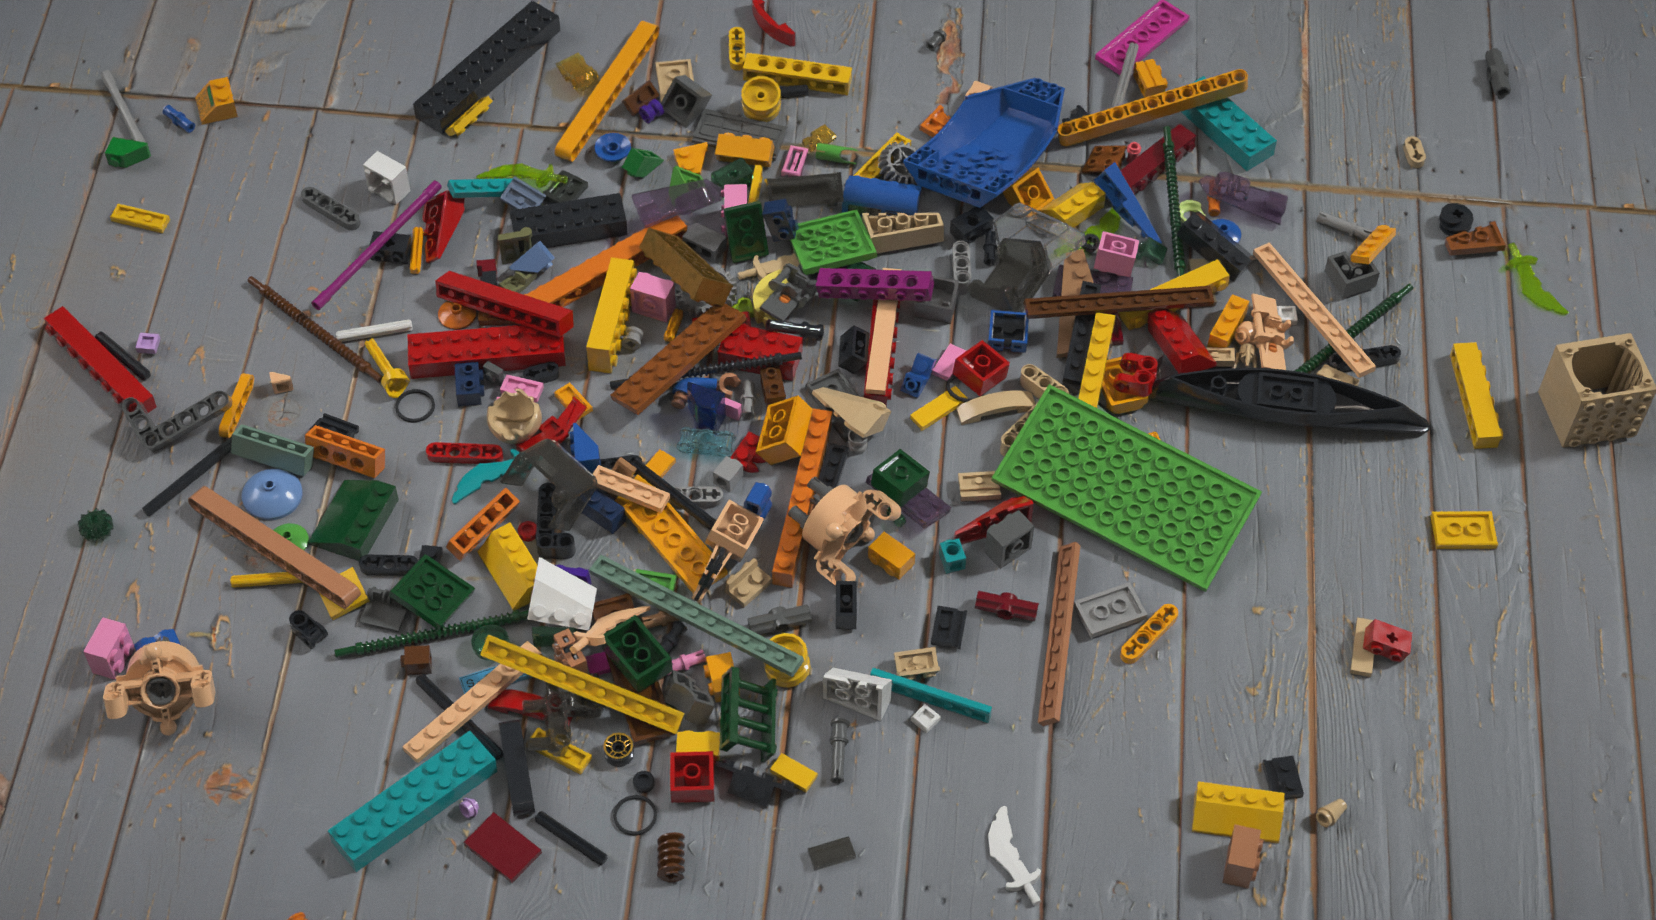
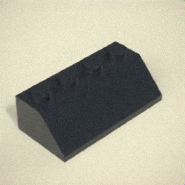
(1215, 244)

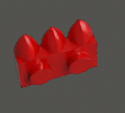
(747, 454)

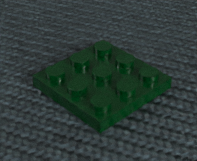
(432, 592)

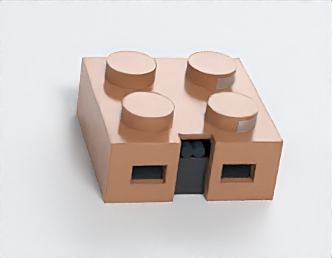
(563, 655)

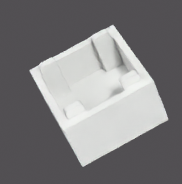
(386, 177)

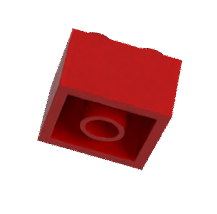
(981, 368)
(692, 776)

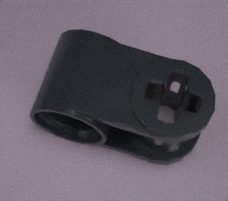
(309, 631)

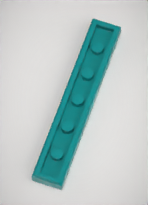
(936, 697)

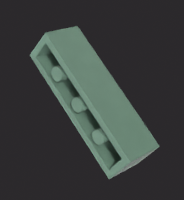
(272, 450)

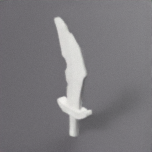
(1008, 856)

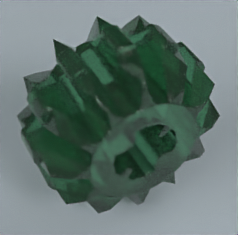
(95, 525)

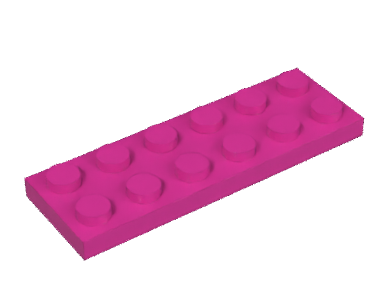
(1147, 31)

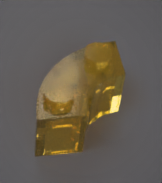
(578, 72)

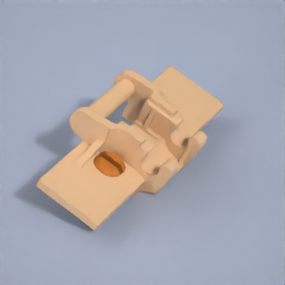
(1270, 332)

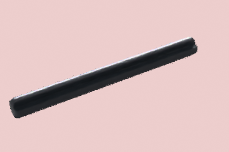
(187, 478)
(676, 496)
(445, 702)

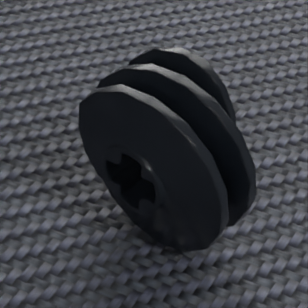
(1455, 219)

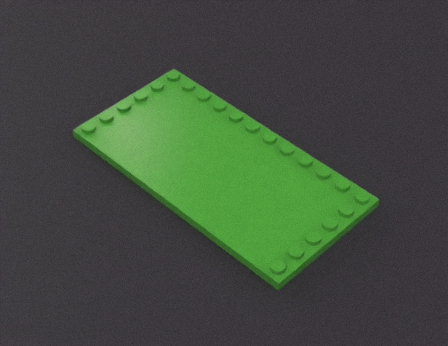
(1127, 487)

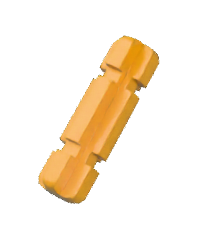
(673, 325)

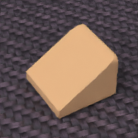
(281, 382)

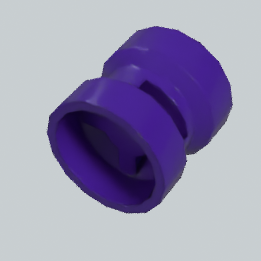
(650, 111)

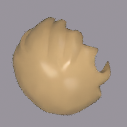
(514, 417)

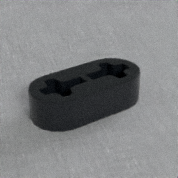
(541, 372)

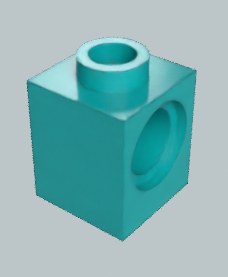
(952, 562)

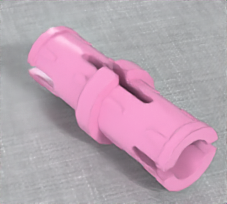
(687, 661)

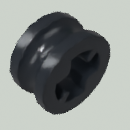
(1088, 247)

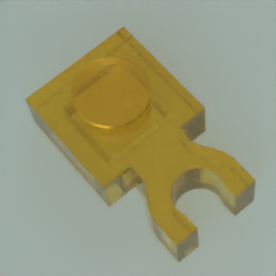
(820, 135)

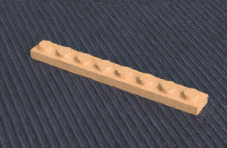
(463, 709)

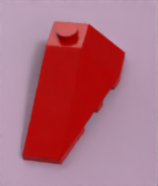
(441, 219)
(978, 528)

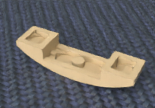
(994, 403)

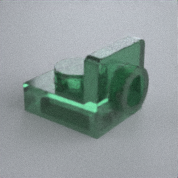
(1152, 250)

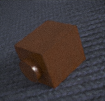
(417, 660)

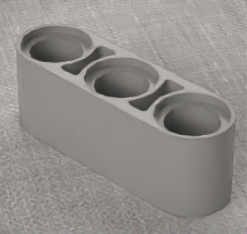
(961, 265)

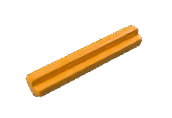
(416, 250)

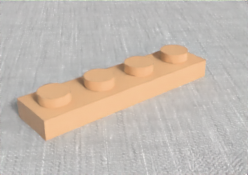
(631, 489)

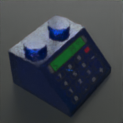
(706, 406)

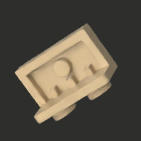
(916, 663)

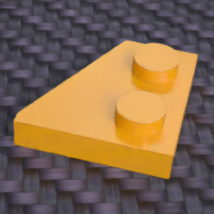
(691, 157)

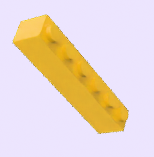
(1211, 275)
(1476, 395)

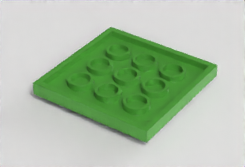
(832, 242)

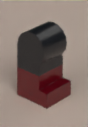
(487, 271)

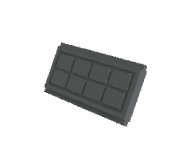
(715, 123)

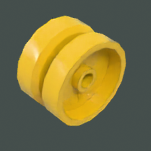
(761, 99)
(798, 646)

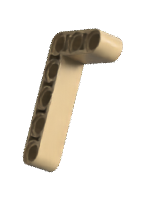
(1033, 381)

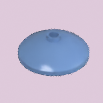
(274, 501)

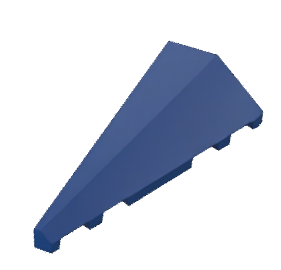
(1124, 200)

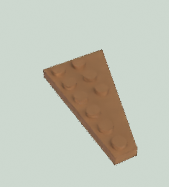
(1074, 272)

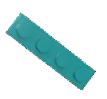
(478, 187)

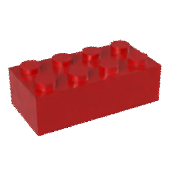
(755, 342)

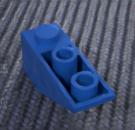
(584, 449)

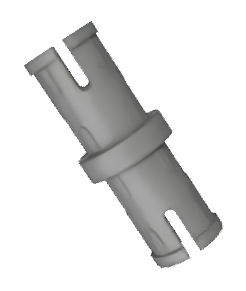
(748, 399)

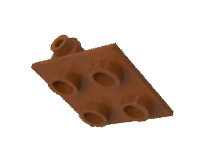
(1103, 157)

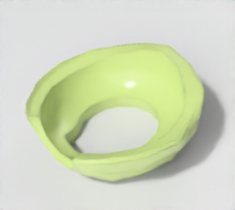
(1189, 205)

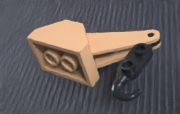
(729, 536)

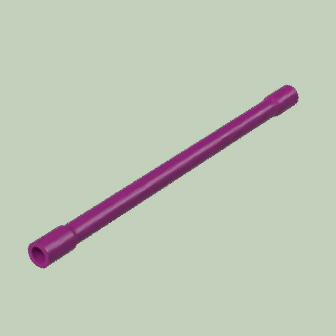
(326, 295)

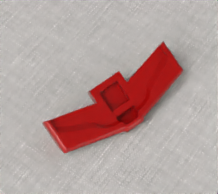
(555, 428)

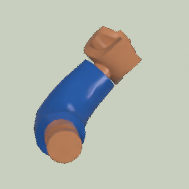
(680, 389)

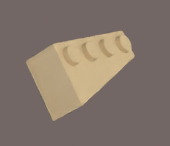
(903, 231)

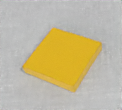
(336, 611)

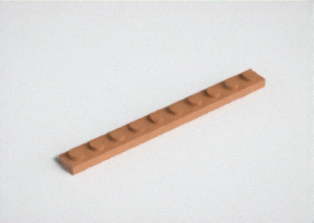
(1059, 634)

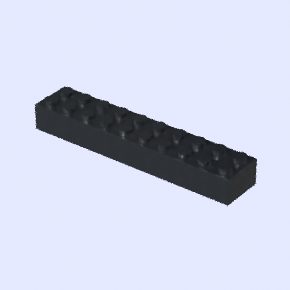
(487, 66)

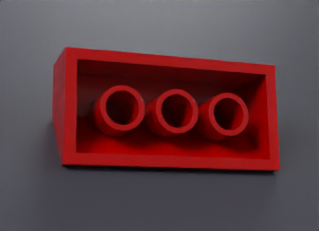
(1179, 341)

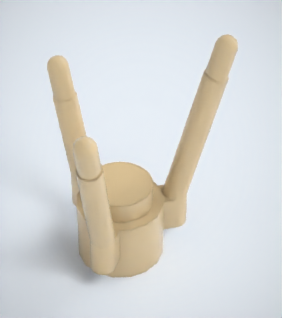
(1246, 355)

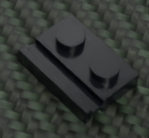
(337, 425)
(948, 627)
(1283, 777)

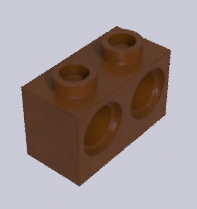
(772, 385)

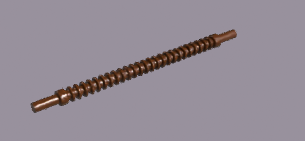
(319, 332)

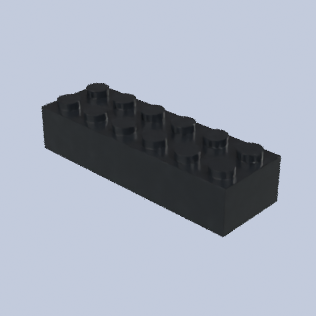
(572, 221)

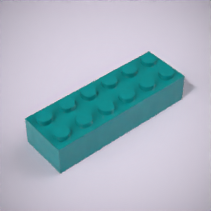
(1233, 131)

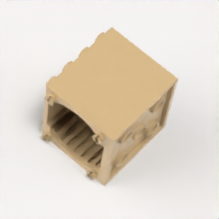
(1593, 364)

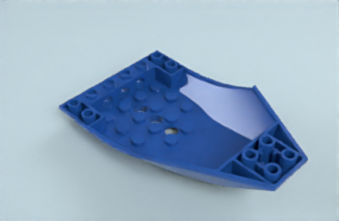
(1001, 124)

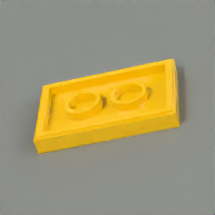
(1464, 530)

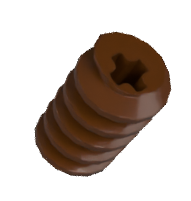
(670, 857)

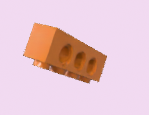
(346, 451)
(482, 524)

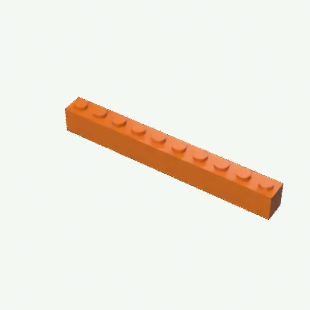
(593, 271)
(809, 467)

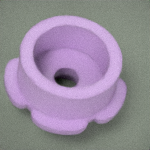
(469, 807)

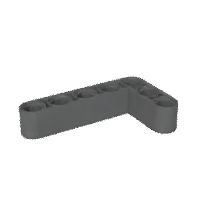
(176, 421)

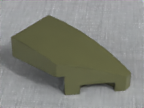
(518, 282)

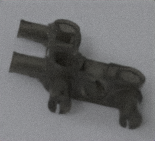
(555, 718)

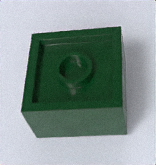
(900, 477)

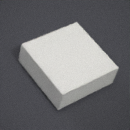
(1288, 313)
(925, 718)

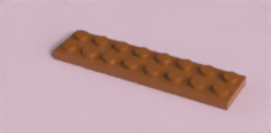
(677, 357)

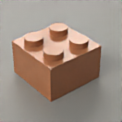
(1243, 856)

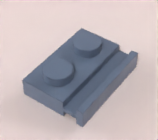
(521, 195)

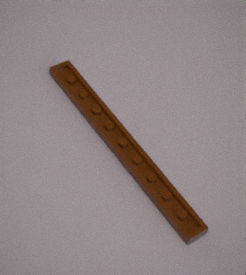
(1118, 302)

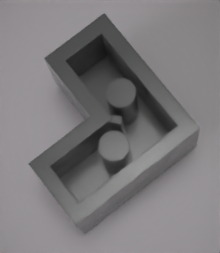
(1350, 278)

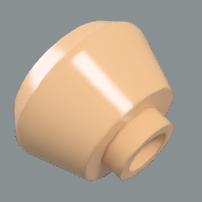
(1245, 333)

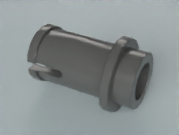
(938, 37)

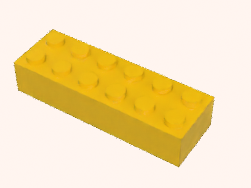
(611, 316)

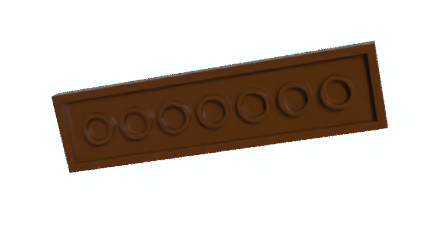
(640, 731)

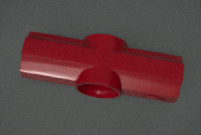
(1006, 605)

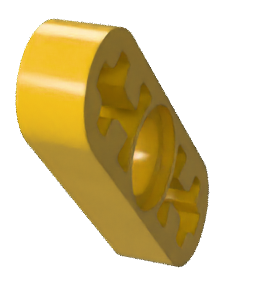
(736, 43)

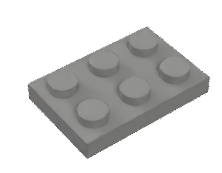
(1110, 610)

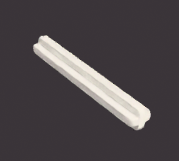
(374, 330)

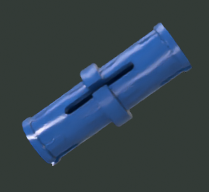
(183, 122)

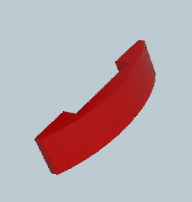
(781, 33)
(512, 701)

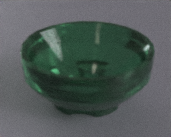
(480, 635)

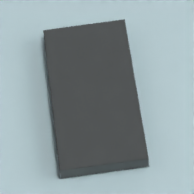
(836, 381)

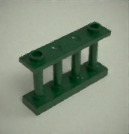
(731, 719)

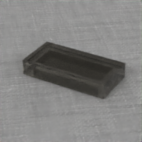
(831, 853)

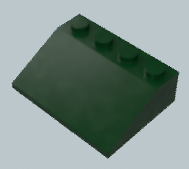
(355, 518)

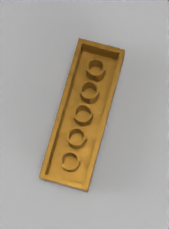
(685, 267)

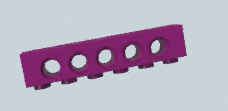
(875, 284)

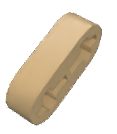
(1409, 143)

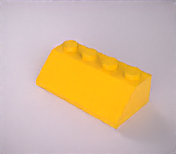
(510, 565)
(1223, 806)

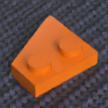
(935, 122)

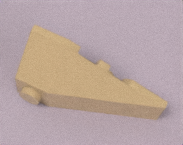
(860, 414)

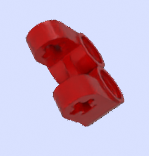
(1142, 381)

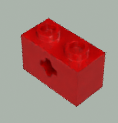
(1387, 640)

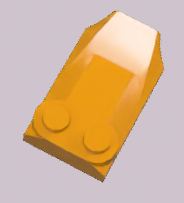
(1117, 401)

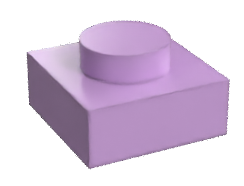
(147, 343)

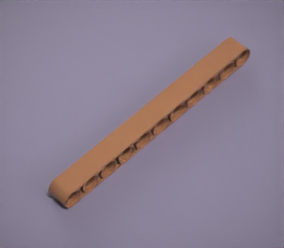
(274, 547)

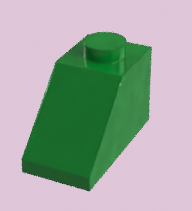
(126, 152)
(641, 162)

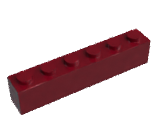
(1151, 162)

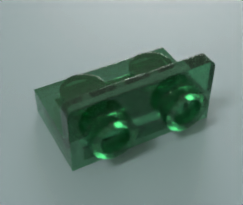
(544, 637)

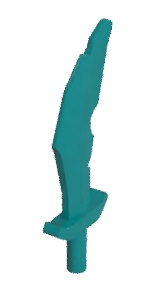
(478, 475)

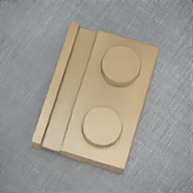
(978, 486)

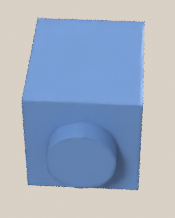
(534, 259)

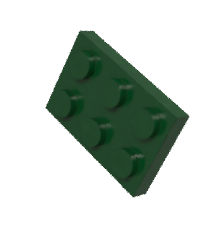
(746, 231)

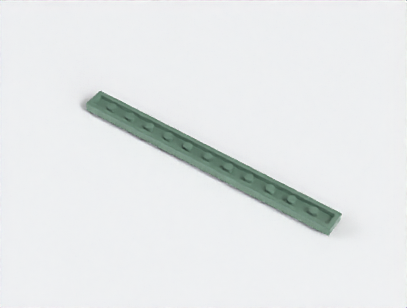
(697, 615)

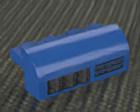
(880, 196)

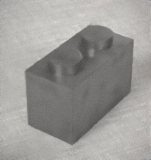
(705, 242)

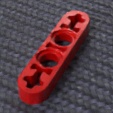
(463, 456)

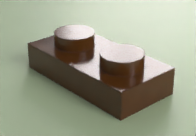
(640, 97)

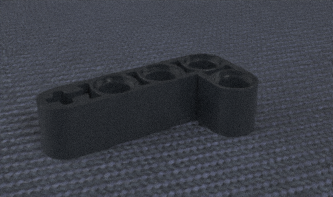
(555, 541)

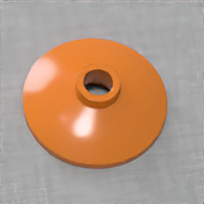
(456, 315)

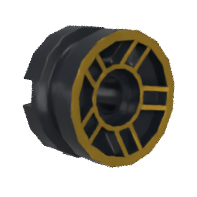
(620, 741)

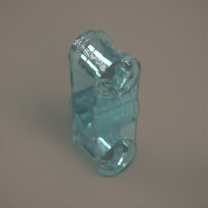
(706, 442)

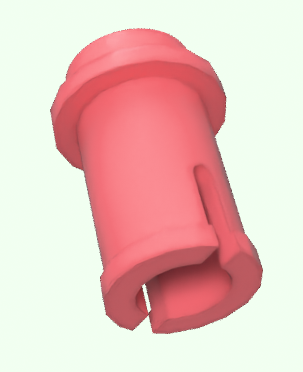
(1133, 151)

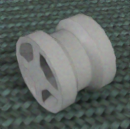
(632, 338)

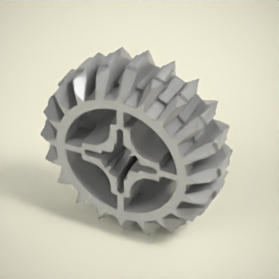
(897, 170)

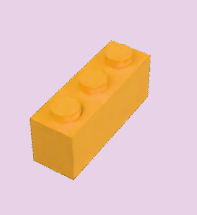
(752, 150)
(1228, 322)

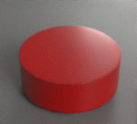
(527, 531)

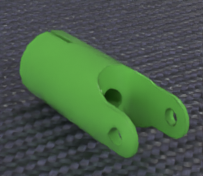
(832, 153)

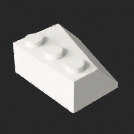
(561, 598)
(858, 691)

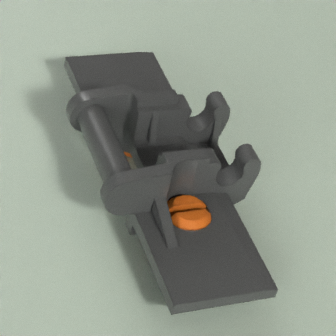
(789, 296)

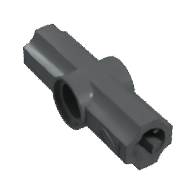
(1497, 72)
(780, 619)

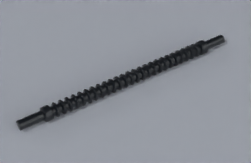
(778, 358)

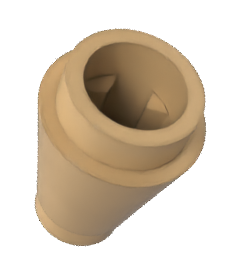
(1331, 812)

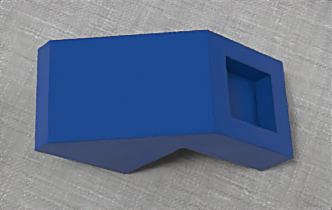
(918, 376)

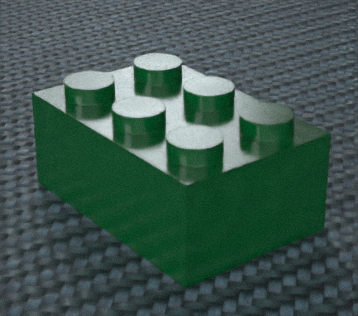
(637, 653)

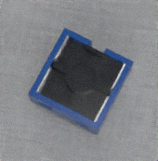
(1008, 331)

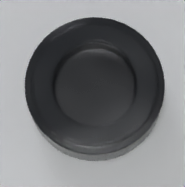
(643, 782)

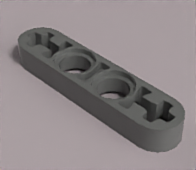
(327, 211)

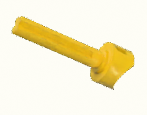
(395, 379)

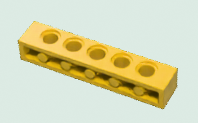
(798, 72)

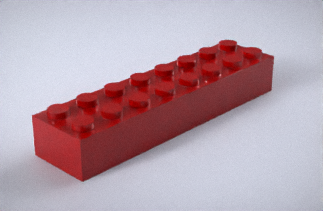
(504, 346)

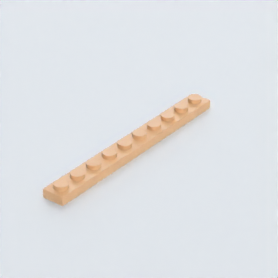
(1314, 310)

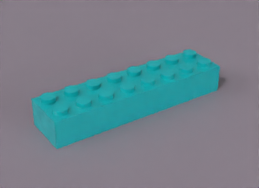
(412, 801)

